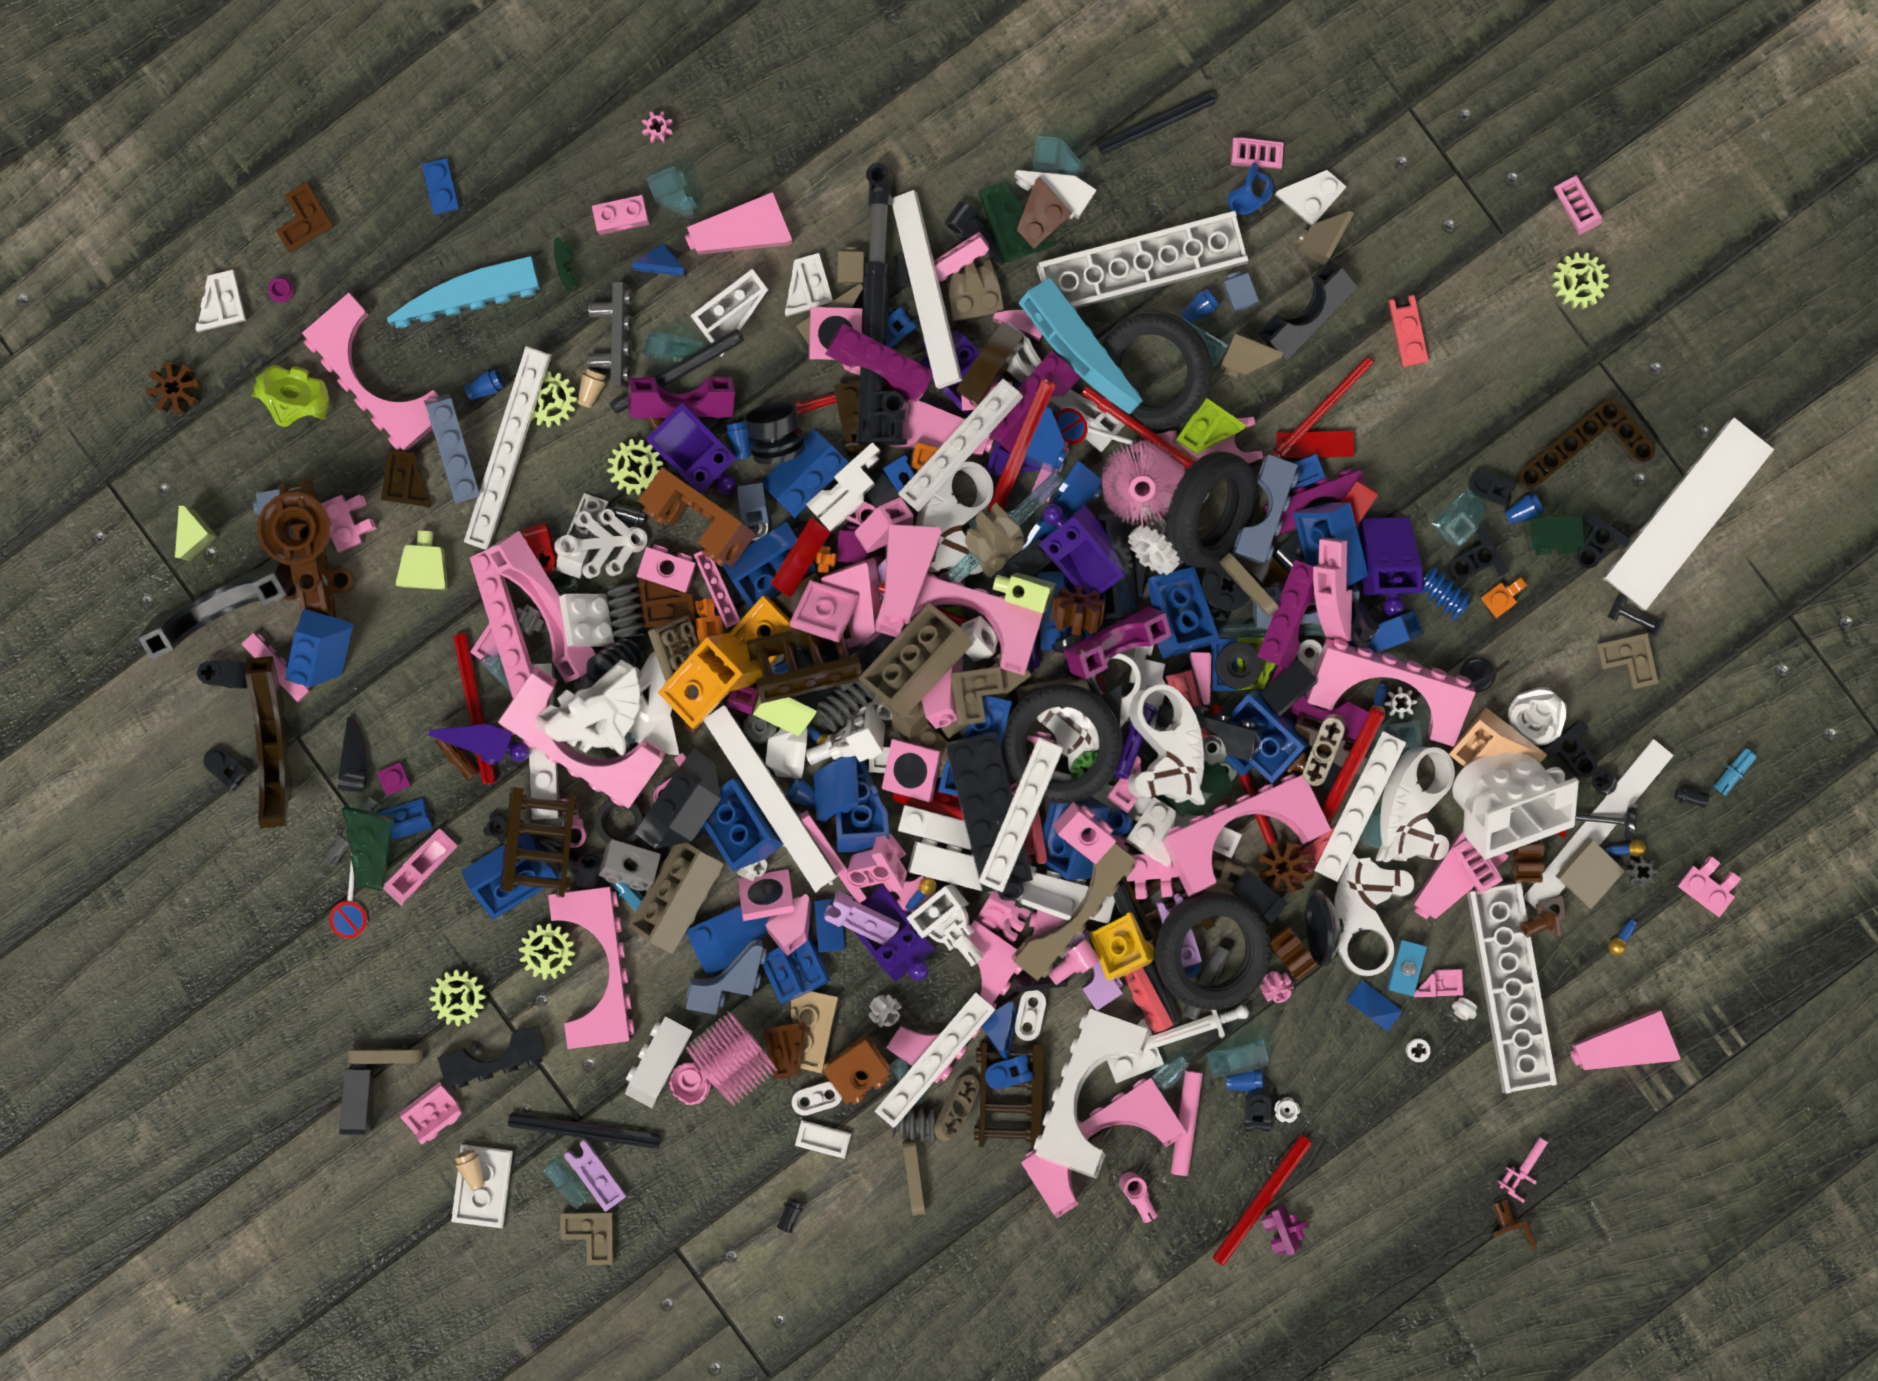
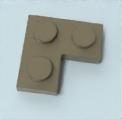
(1634, 653)
(968, 691)
(595, 1228)

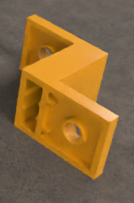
(722, 664)

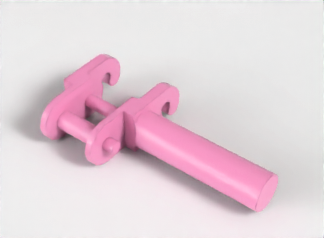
(1524, 1169)

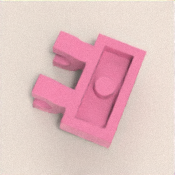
(343, 528)
(1148, 868)
(1705, 890)
(1003, 915)

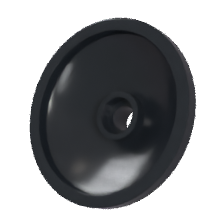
(1322, 927)

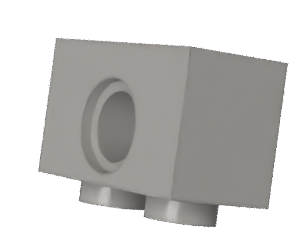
(642, 860)

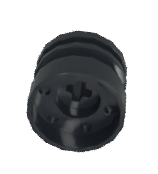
(774, 433)

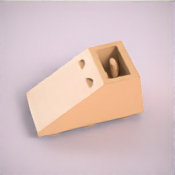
(1490, 736)

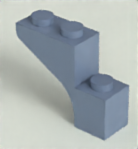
(738, 977)

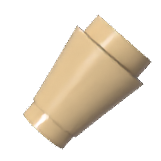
(590, 387)
(470, 1168)

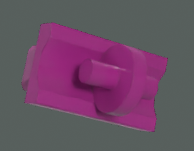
(1289, 1229)

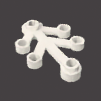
(604, 542)

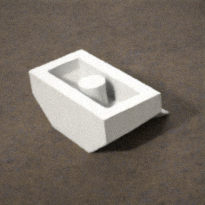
(786, 753)

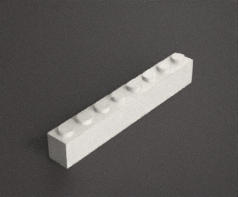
(960, 869)

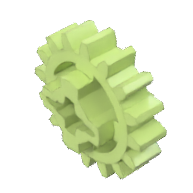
(1571, 275)
(565, 406)
(624, 473)
(546, 963)
(467, 1005)

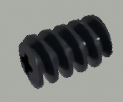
(622, 649)

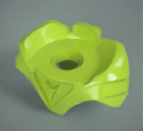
(291, 394)

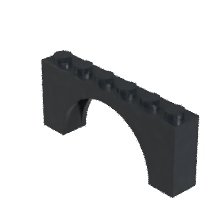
(172, 627)

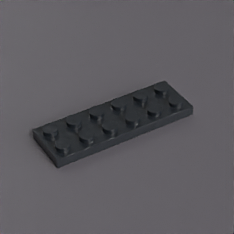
(983, 797)

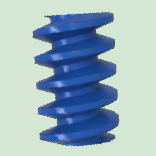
(1445, 593)

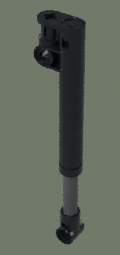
(875, 415)

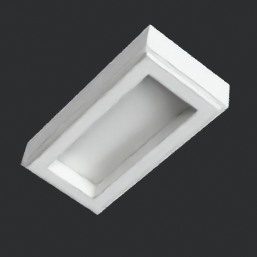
(823, 1139)

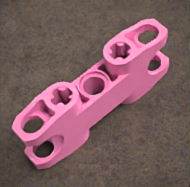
(1227, 445)

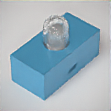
(1406, 967)

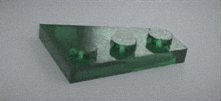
(1004, 217)
(369, 844)

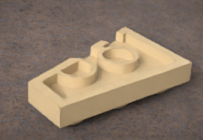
(819, 1015)

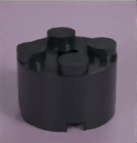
(1215, 596)

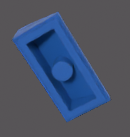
(409, 818)
(829, 935)

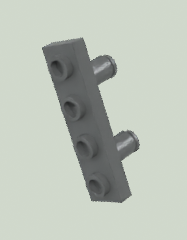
(621, 347)

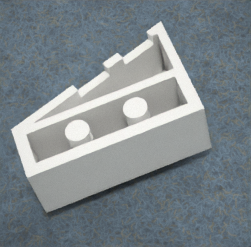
(730, 307)
(657, 1061)

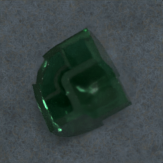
(1215, 789)

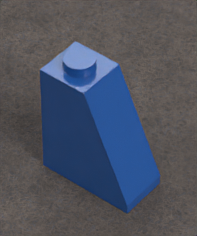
(1394, 632)

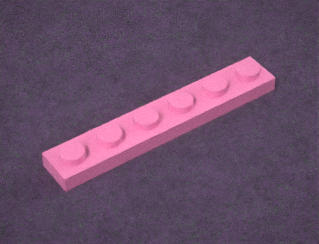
(502, 622)

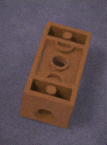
(668, 498)
(859, 1056)

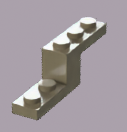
(915, 729)

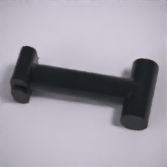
(1619, 609)

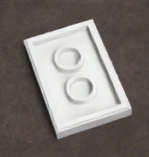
(488, 1203)

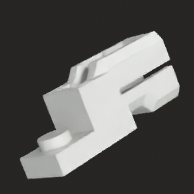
(853, 483)
(1151, 675)

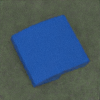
(836, 788)
(796, 973)

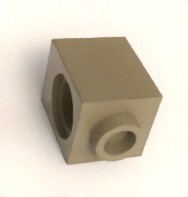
(850, 267)

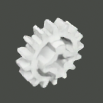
(1153, 550)

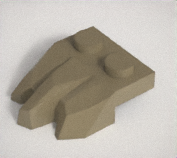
(974, 292)
(994, 539)

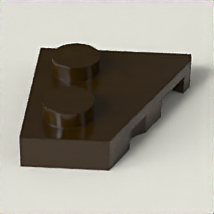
(403, 480)

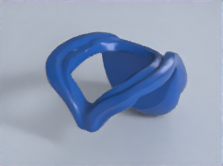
(1242, 198)

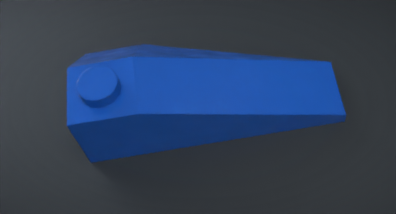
(866, 820)

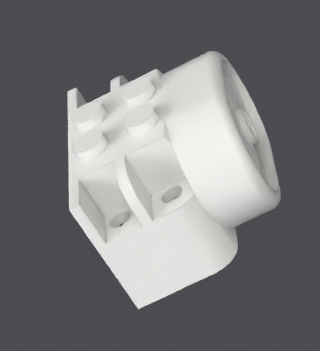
(1513, 802)

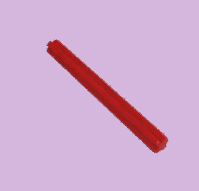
(1022, 443)
(472, 697)
(1352, 763)
(1262, 1200)

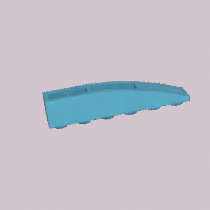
(471, 290)
(1077, 344)

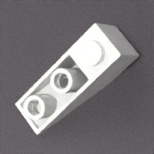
(1070, 189)
(574, 563)

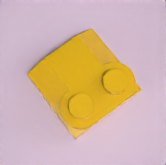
(1122, 947)

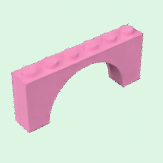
(333, 338)
(1012, 623)
(1346, 665)
(617, 776)
(1193, 846)
(995, 972)
(609, 1019)
(1140, 1108)

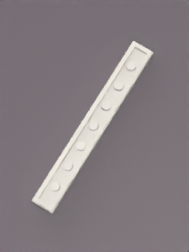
(926, 289)
(507, 448)
(1628, 790)

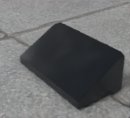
(1289, 687)
(1026, 982)

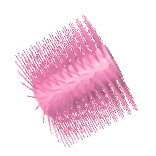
(1143, 492)
(731, 1059)

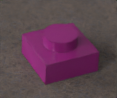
(743, 699)
(394, 779)

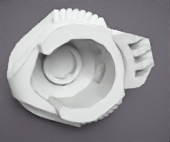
(1538, 715)

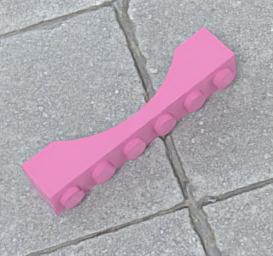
(517, 562)

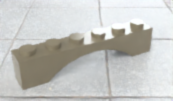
(1041, 950)

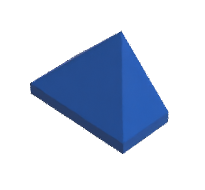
(659, 261)
(1374, 1005)
(1000, 1028)

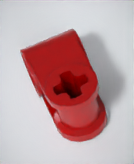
(541, 544)

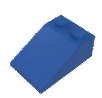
(1186, 611)

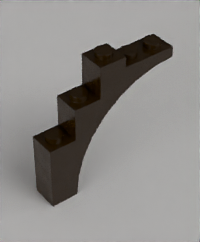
(271, 741)

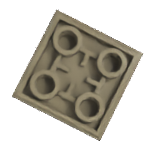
(673, 644)
(1589, 873)

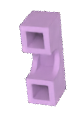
(1098, 989)

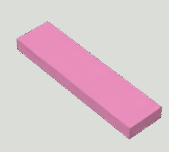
(830, 854)

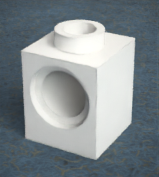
(982, 636)

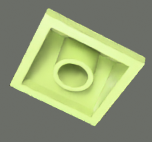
(192, 534)
(785, 714)

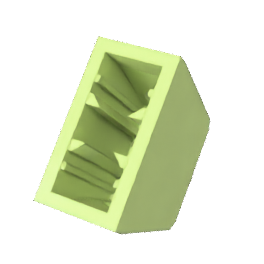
(423, 565)
(1037, 592)

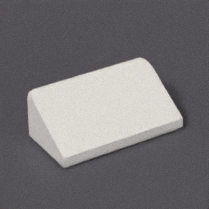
(1046, 902)

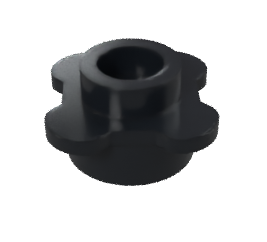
(490, 829)

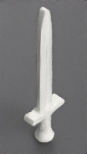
(1196, 1027)

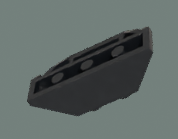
(682, 803)

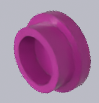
(280, 289)

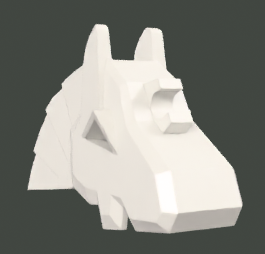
(595, 714)
(653, 716)

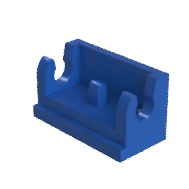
(898, 470)

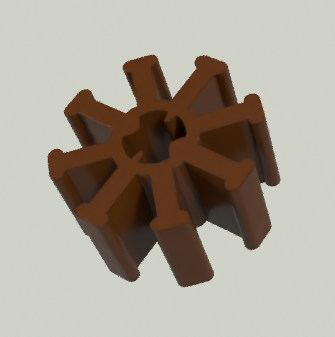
(174, 398)
(1077, 610)
(1528, 863)
(1286, 878)
(1292, 953)

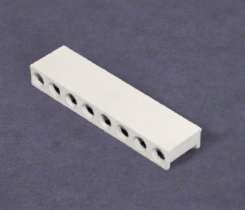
(1147, 261)
(1688, 513)
(770, 798)
(1511, 988)

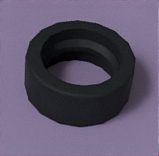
(602, 830)

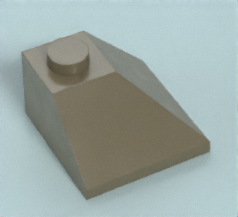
(1323, 237)
(1247, 357)

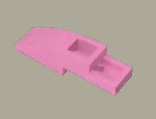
(1330, 590)

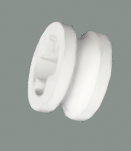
(1413, 1043)

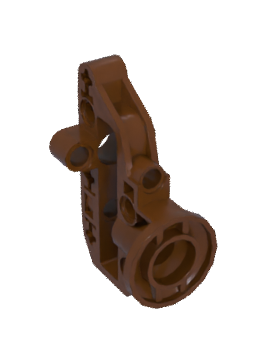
(306, 556)

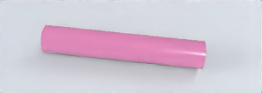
(1187, 1118)

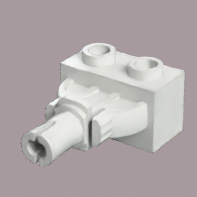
(860, 737)
(947, 922)

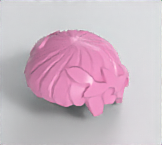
(689, 1083)

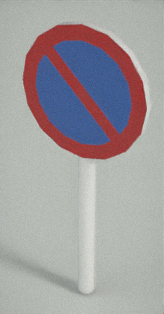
(1075, 427)
(348, 917)

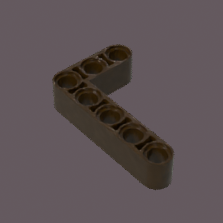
(1582, 439)

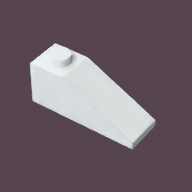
(934, 827)

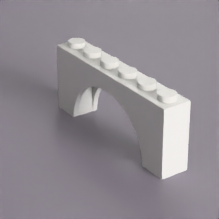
(1099, 1041)

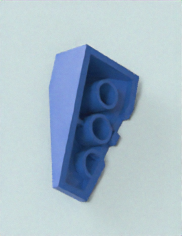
(1074, 493)
(996, 717)
(723, 938)

